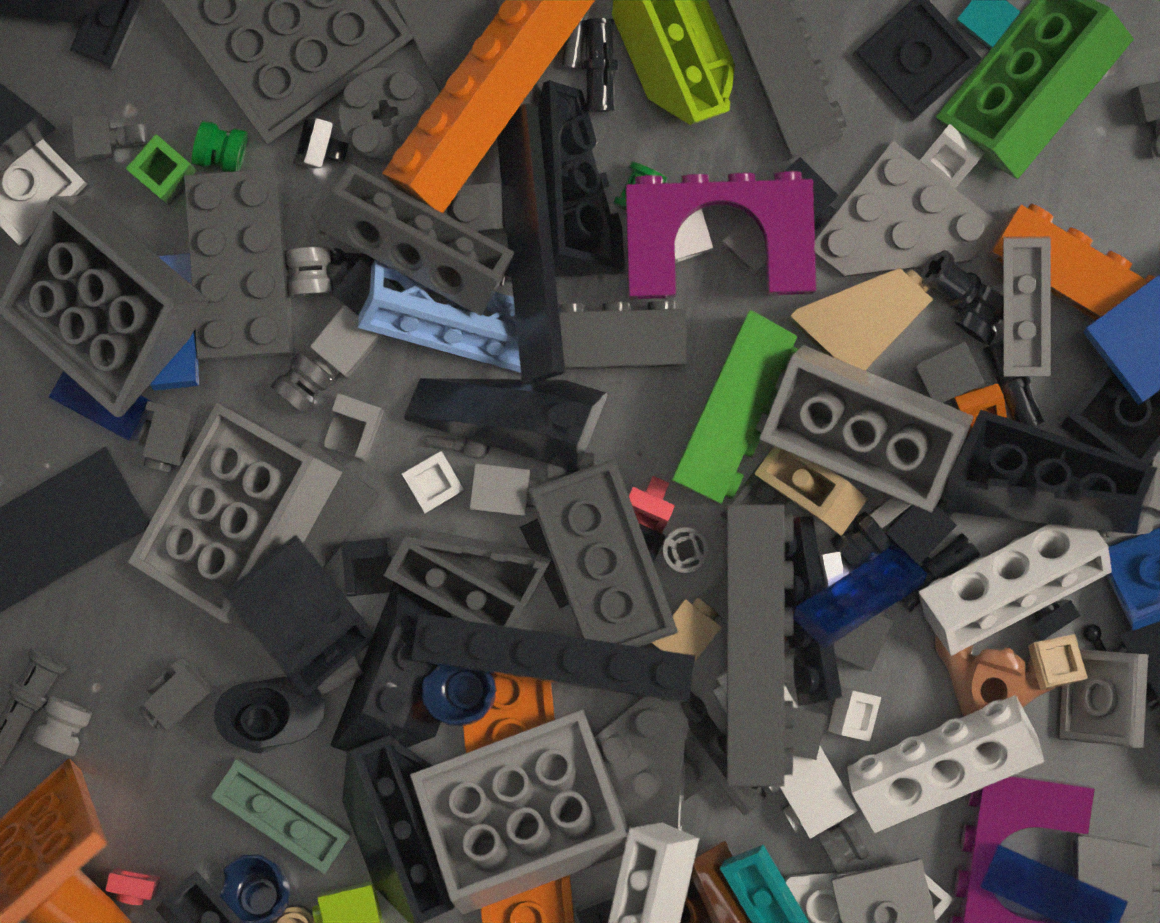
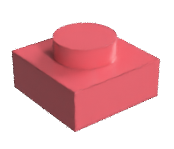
(132, 886)

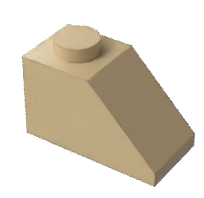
(812, 488)

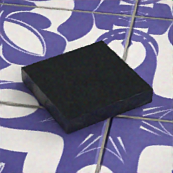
(917, 56)

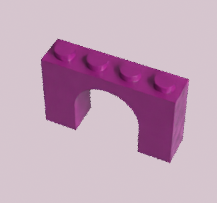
(778, 206)
(1001, 811)

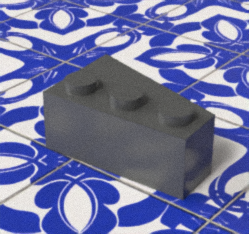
(469, 575)

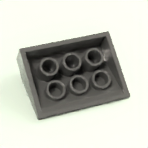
(99, 302)

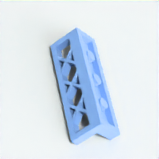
(443, 327)

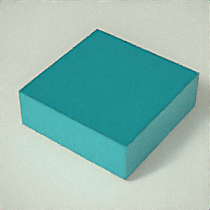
(987, 19)

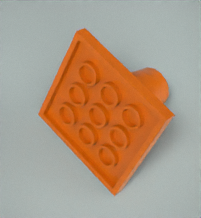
(42, 851)

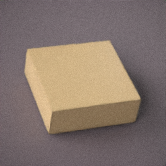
(1057, 662)

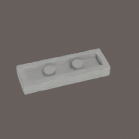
(1027, 305)

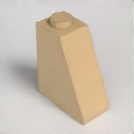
(863, 318)

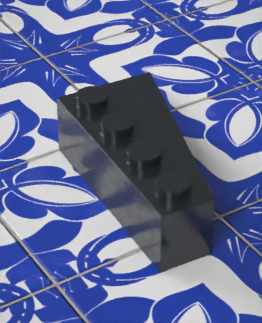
(1047, 479)

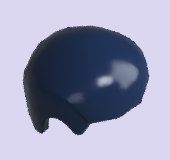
(458, 695)
(255, 889)

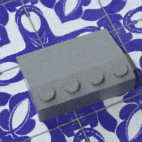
(230, 510)
(521, 812)

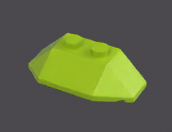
(678, 55)

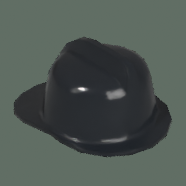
(267, 714)

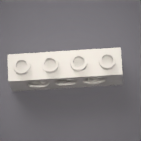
(1001, 602)
(967, 768)

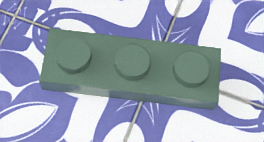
(280, 815)

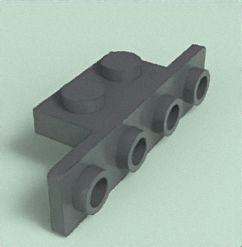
(707, 757)

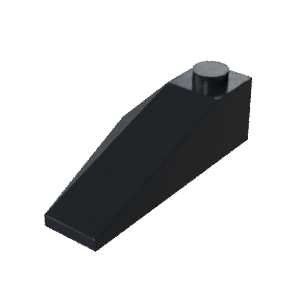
(536, 420)

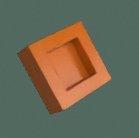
(987, 399)

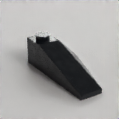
(581, 225)

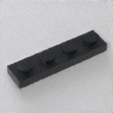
(813, 665)

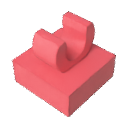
(650, 507)

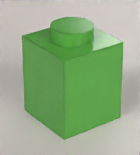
(161, 169)

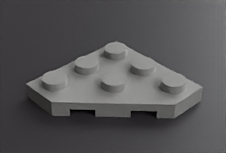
(901, 220)

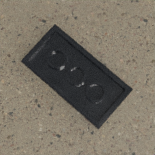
(65, 525)

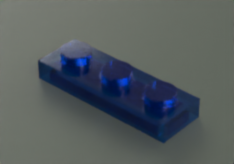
(859, 596)
(1049, 890)

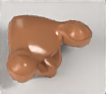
(989, 677)

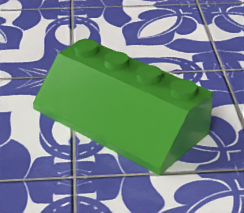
(1035, 79)
(734, 409)

